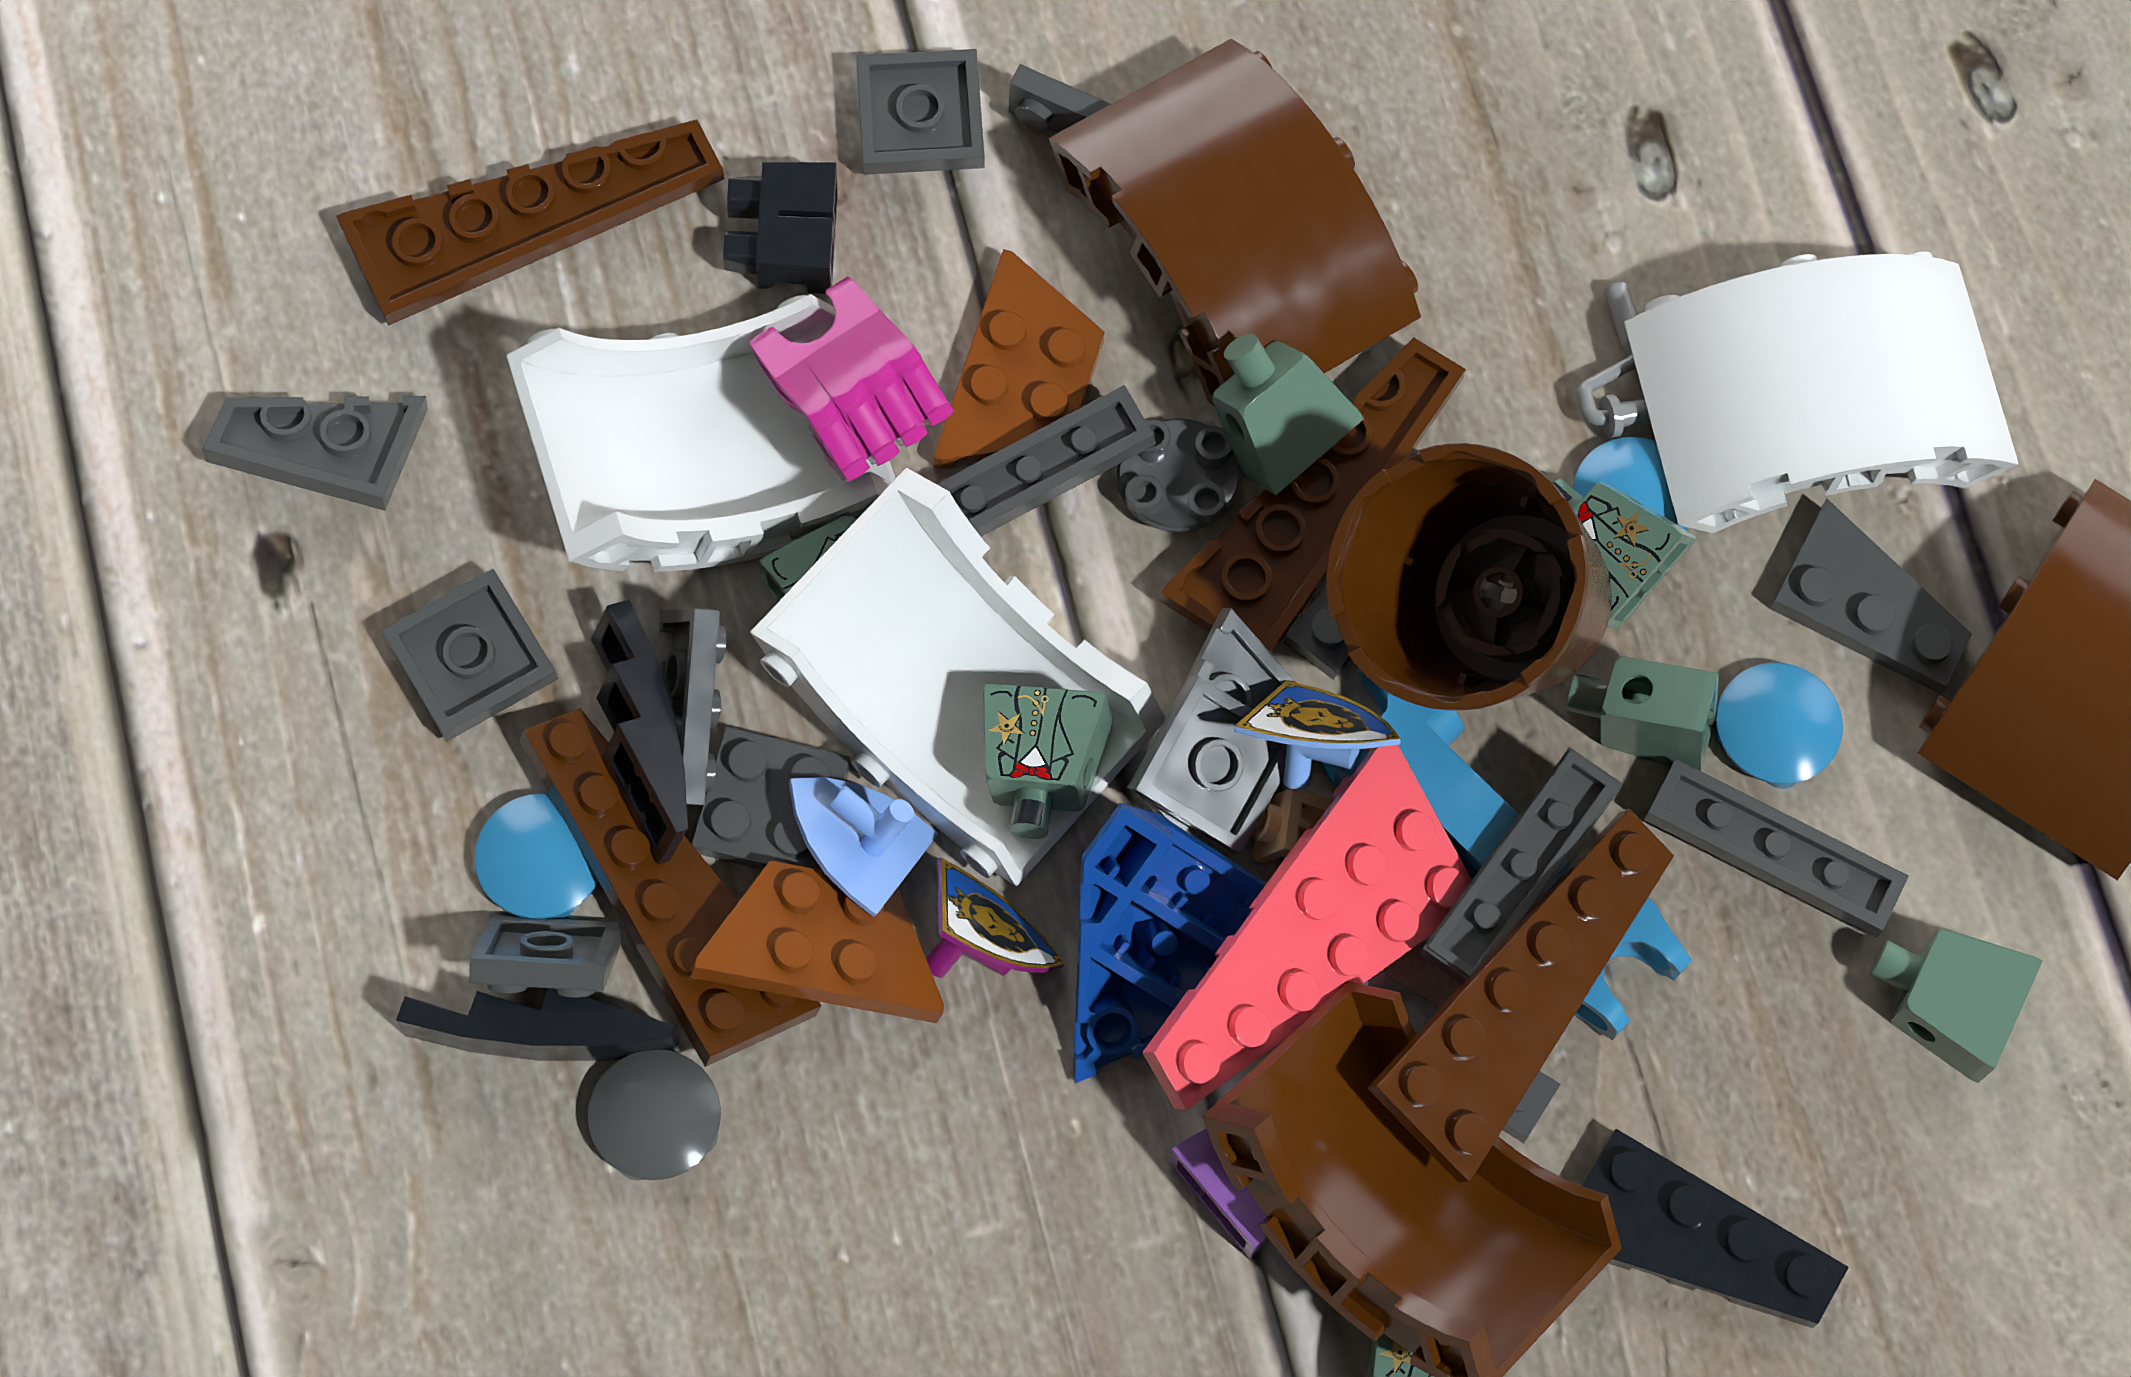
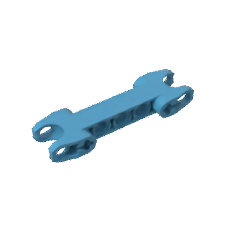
(1478, 821)

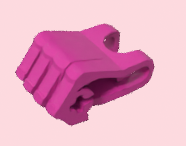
(855, 383)

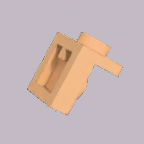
(1285, 821)

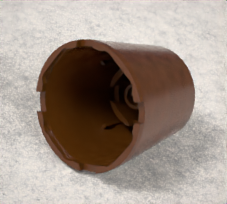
(1425, 571)

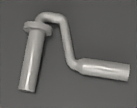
(1612, 413)

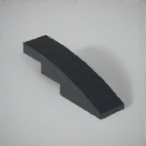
(645, 742)
(557, 1032)

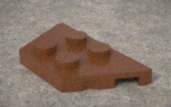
(1023, 366)
(814, 943)

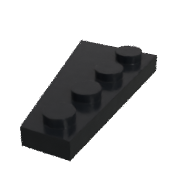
(1707, 1239)

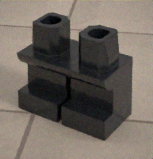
(794, 224)

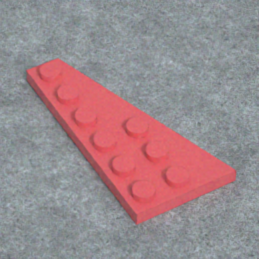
(1333, 913)

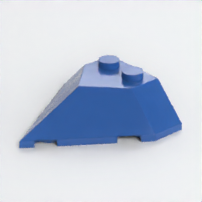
(1147, 930)

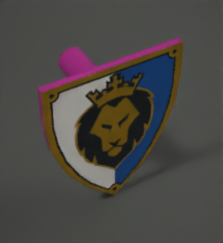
(985, 928)

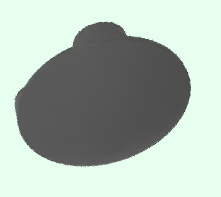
(1183, 478)
(654, 1115)

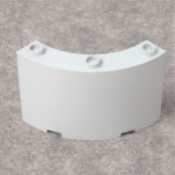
(1817, 382)
(680, 445)
(895, 659)

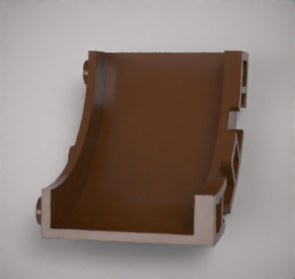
(1242, 212)
(2050, 696)
(1379, 1224)

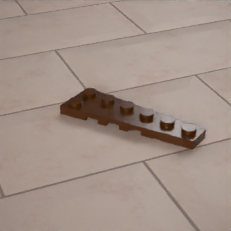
(480, 231)
(1281, 543)
(664, 906)
(1498, 1028)

